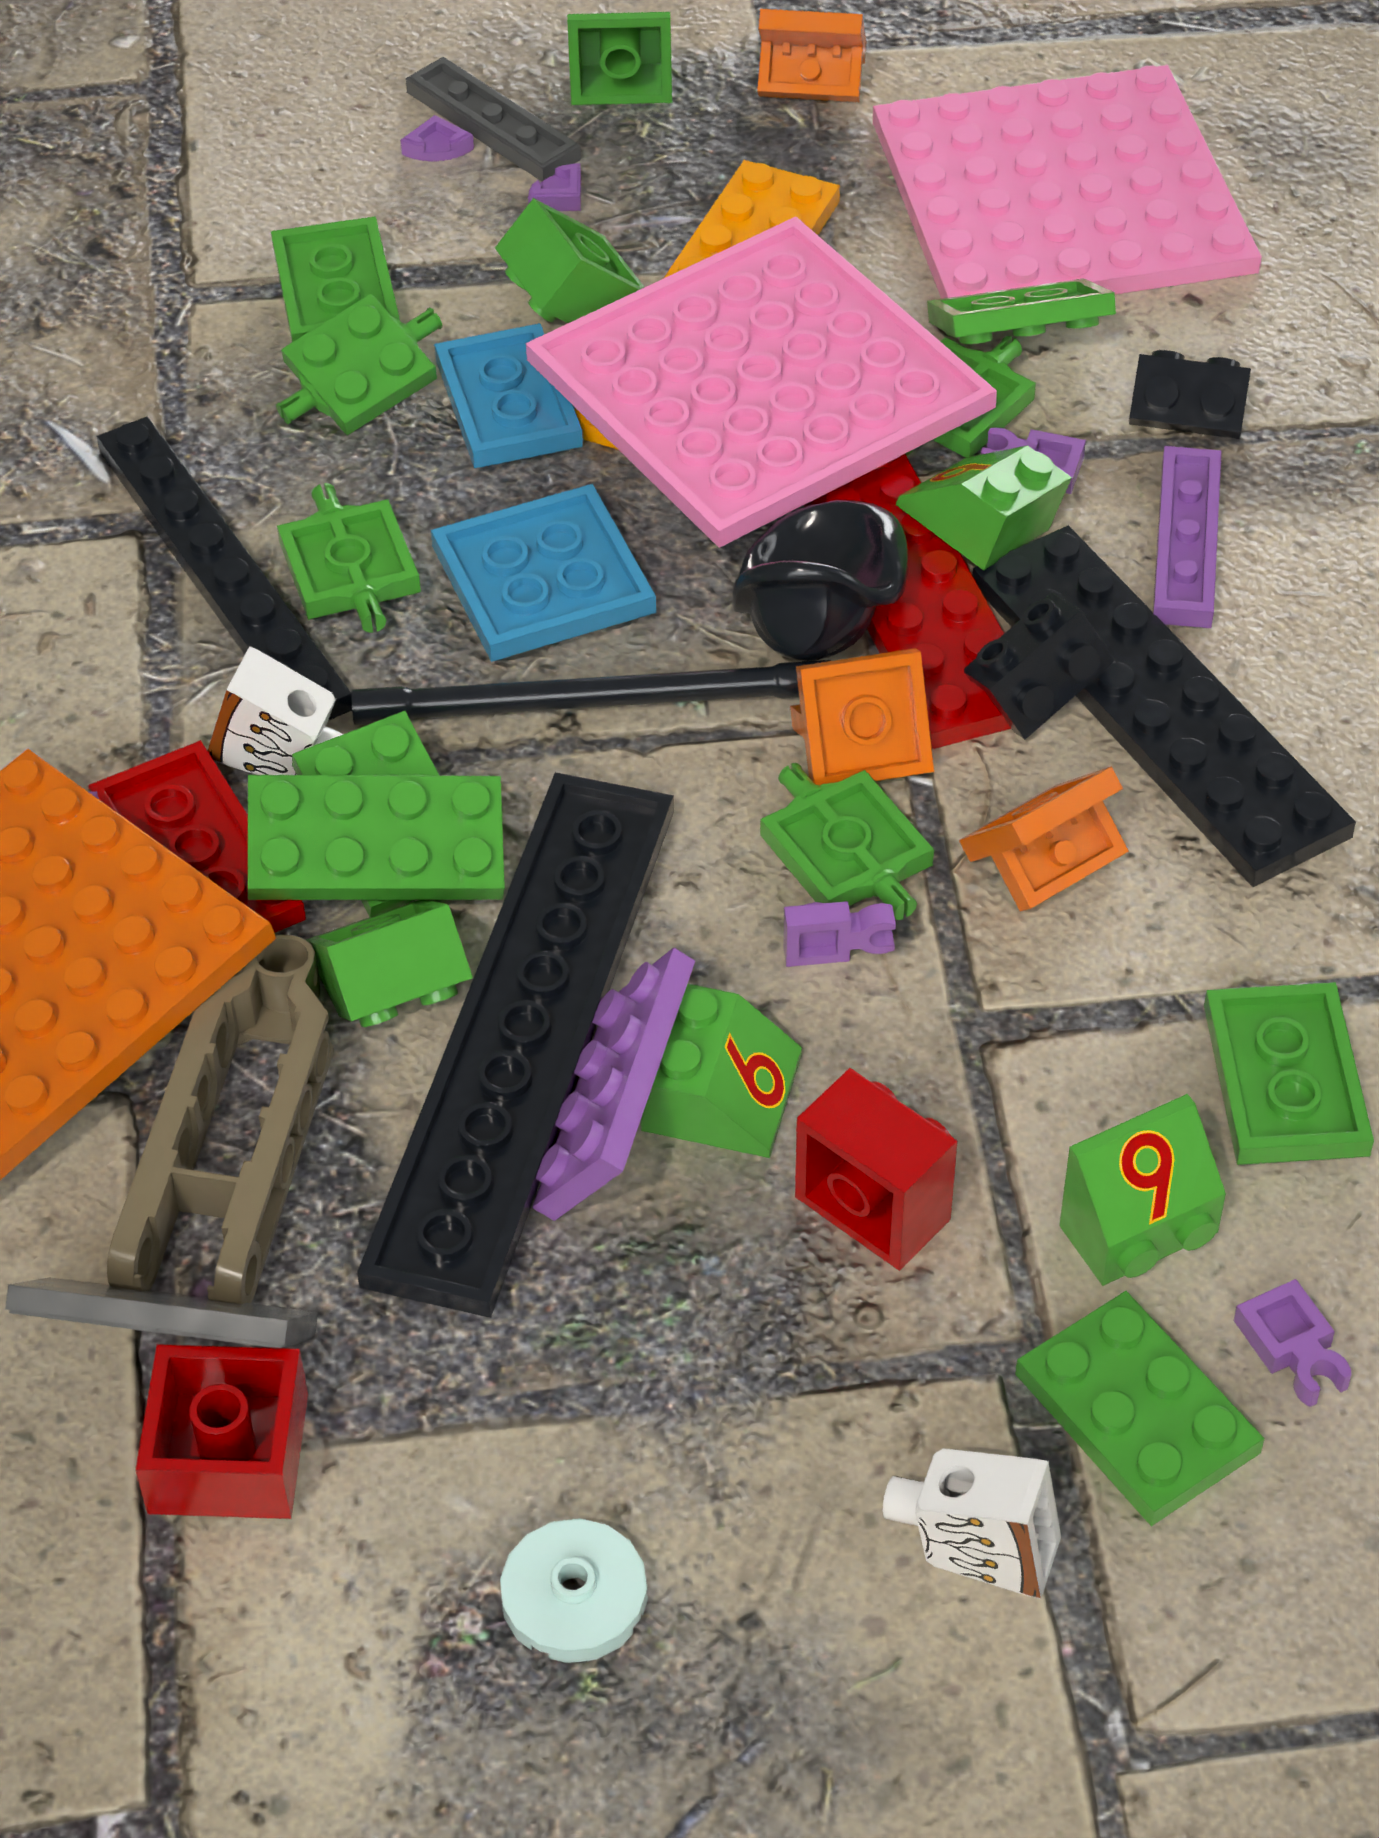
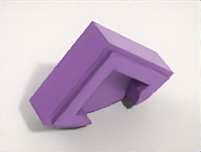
(437, 141)
(560, 190)

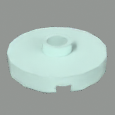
(580, 1621)

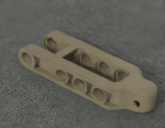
(269, 1002)

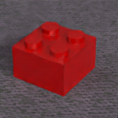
(875, 1167)
(222, 1431)

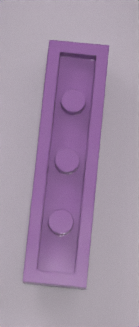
(1187, 537)

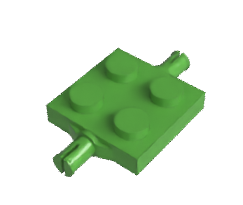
(358, 364)
(1012, 397)
(348, 558)
(846, 841)

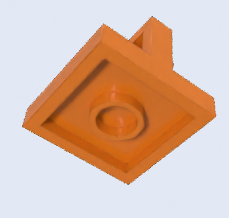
(811, 55)
(864, 717)
(1052, 838)

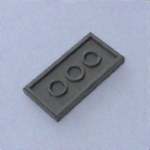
(161, 1312)

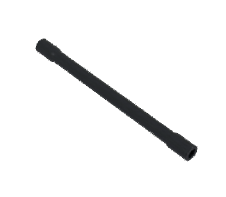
(379, 703)

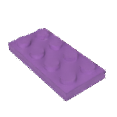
(612, 1085)

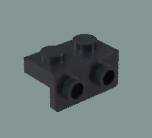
(1190, 394)
(1040, 663)

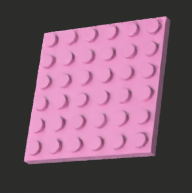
(1065, 186)
(759, 379)

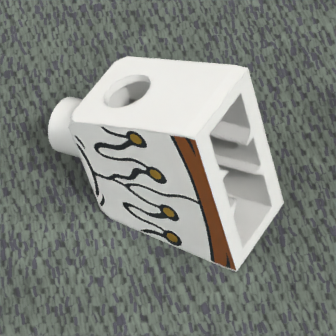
(269, 717)
(983, 1517)

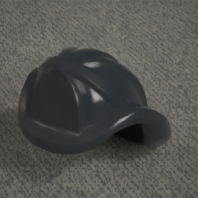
(822, 576)

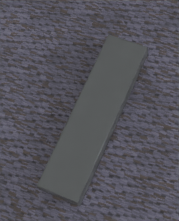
(492, 118)

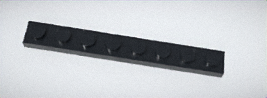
(214, 555)

